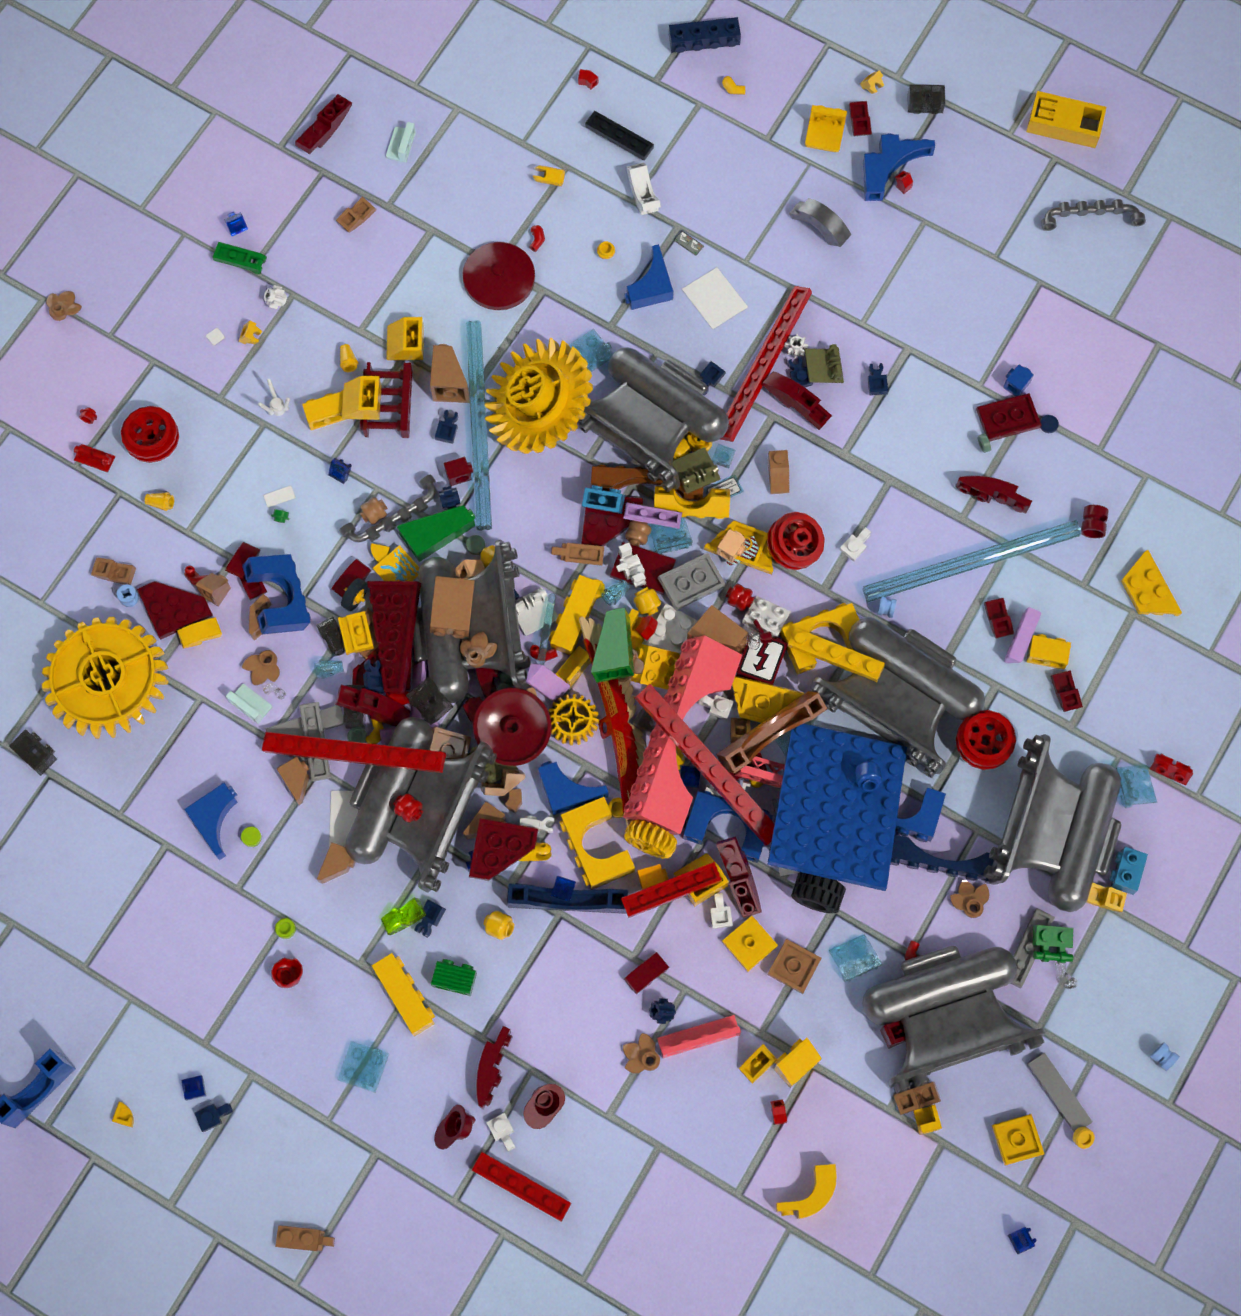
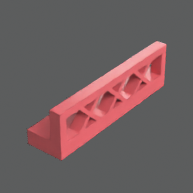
(758, 775)
(698, 1036)

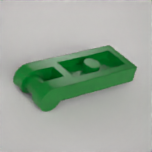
(239, 257)

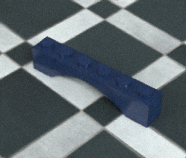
(909, 854)
(536, 897)

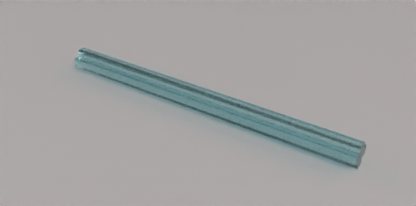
(478, 426)
(971, 561)

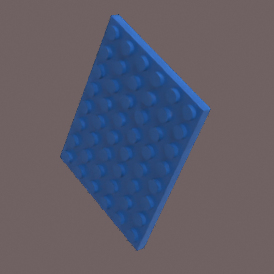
(823, 816)

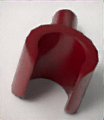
(765, 637)

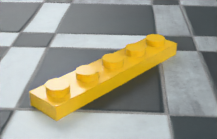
(836, 654)

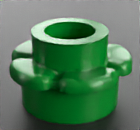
(280, 516)

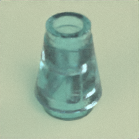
(615, 592)
(328, 668)

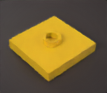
(749, 943)
(1017, 1139)

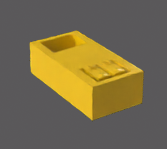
(1065, 119)

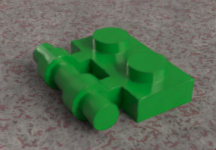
(1052, 937)

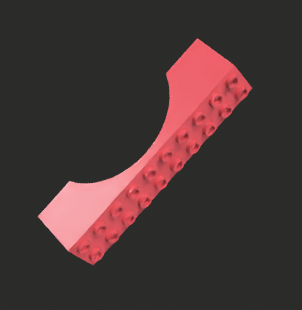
(659, 790)

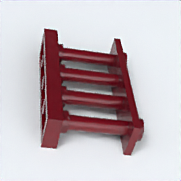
(403, 408)

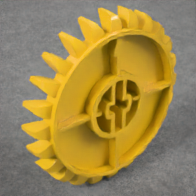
(540, 397)
(80, 662)

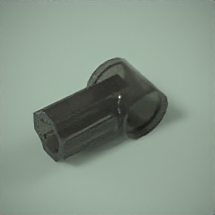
(331, 633)

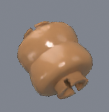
(373, 510)
(638, 533)

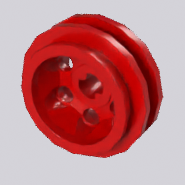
(151, 449)
(806, 529)
(981, 755)

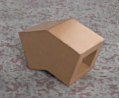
(514, 801)

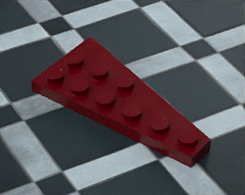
(394, 626)

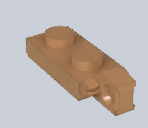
(580, 553)
(302, 1238)

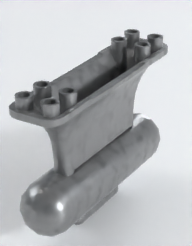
(653, 413)
(491, 612)
(909, 693)
(442, 797)
(1059, 826)
(949, 1011)

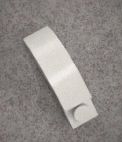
(642, 189)

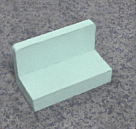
(401, 143)
(249, 703)

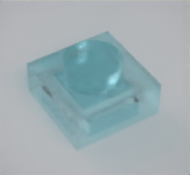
(723, 456)

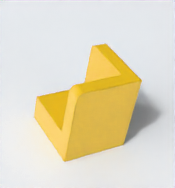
(927, 1119)

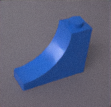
(653, 287)
(563, 792)
(209, 814)

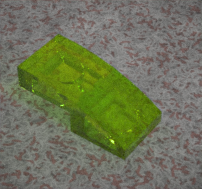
(404, 917)

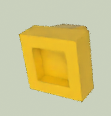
(870, 81)
(247, 333)

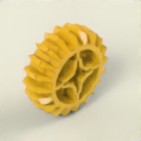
(580, 719)
(650, 839)

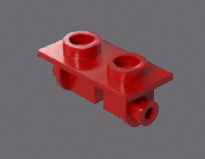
(93, 457)
(1179, 772)

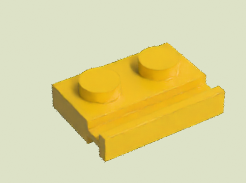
(355, 633)

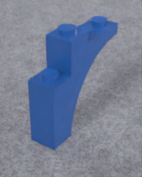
(893, 154)

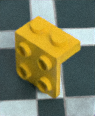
(825, 128)
(658, 666)

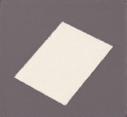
(714, 298)
(341, 817)

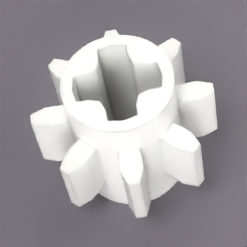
(275, 297)
(796, 346)

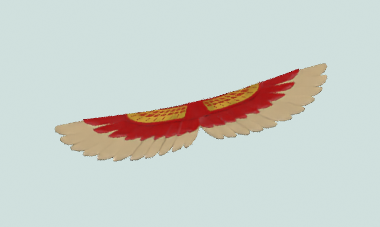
(619, 709)

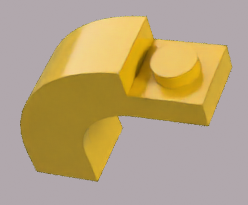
(823, 1189)

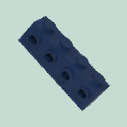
(704, 35)

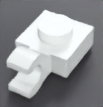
(854, 546)
(718, 707)
(531, 821)
(720, 915)
(501, 1129)

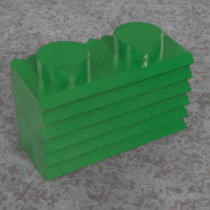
(453, 977)

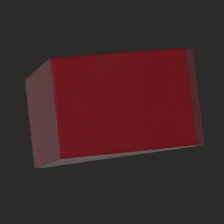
(893, 1034)

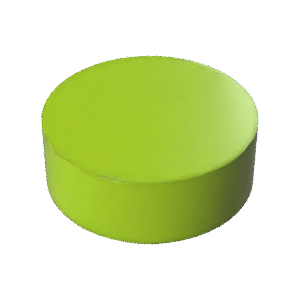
(251, 836)
(285, 928)

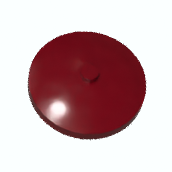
(499, 276)
(513, 725)

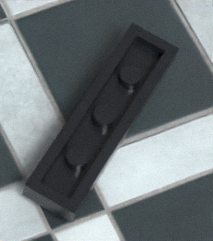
(619, 135)

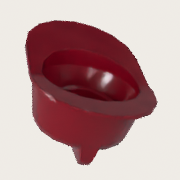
(543, 1105)
(454, 1126)

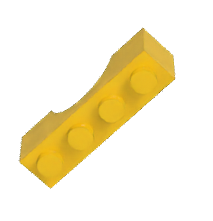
(714, 505)

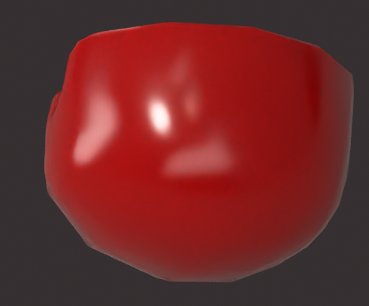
(287, 972)

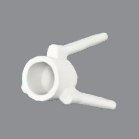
(277, 405)

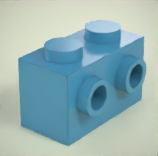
(603, 500)
(1128, 870)

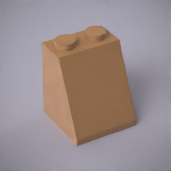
(447, 377)
(451, 607)
(721, 629)

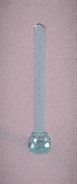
(546, 629)

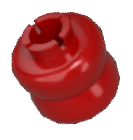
(740, 597)
(408, 808)

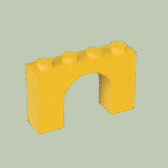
(839, 619)
(596, 871)

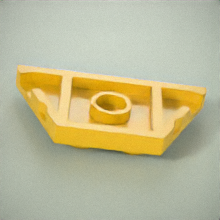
(762, 561)
(1148, 588)
(760, 700)

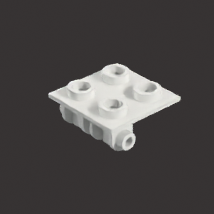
(532, 611)
(768, 614)

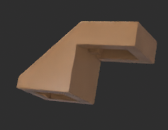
(255, 609)
(509, 779)

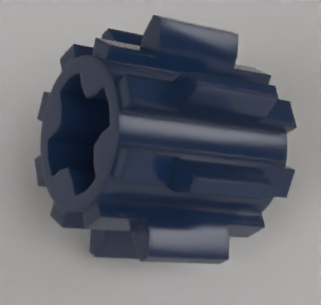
(449, 497)
(662, 1011)

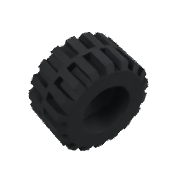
(818, 893)

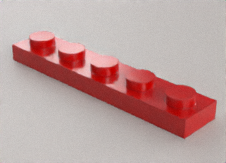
(671, 889)
(521, 1186)

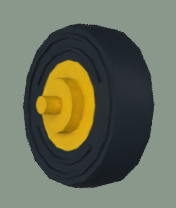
(354, 594)

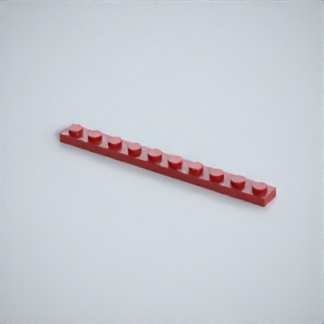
(765, 360)
(354, 752)
(706, 763)

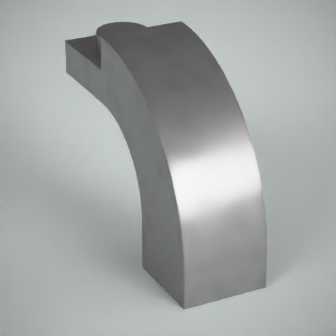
(823, 219)

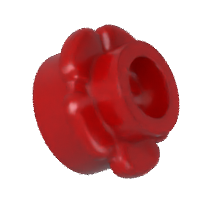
(88, 415)

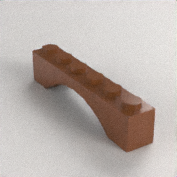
(621, 477)
(749, 745)

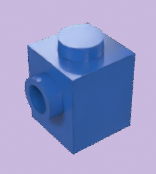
(1018, 380)

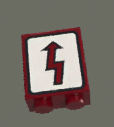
(762, 663)

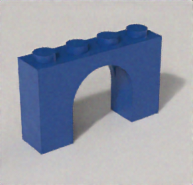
(281, 571)
(708, 807)
(925, 821)
(53, 1071)

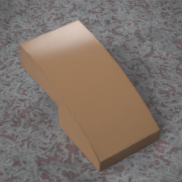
(358, 214)
(112, 571)
(917, 1098)

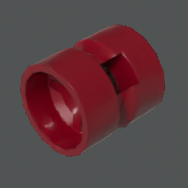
(1094, 521)

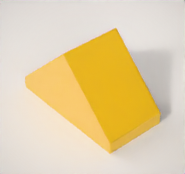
(758, 1063)

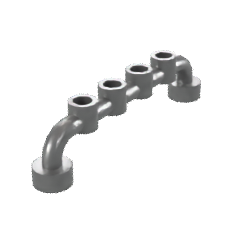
(1099, 208)
(389, 523)

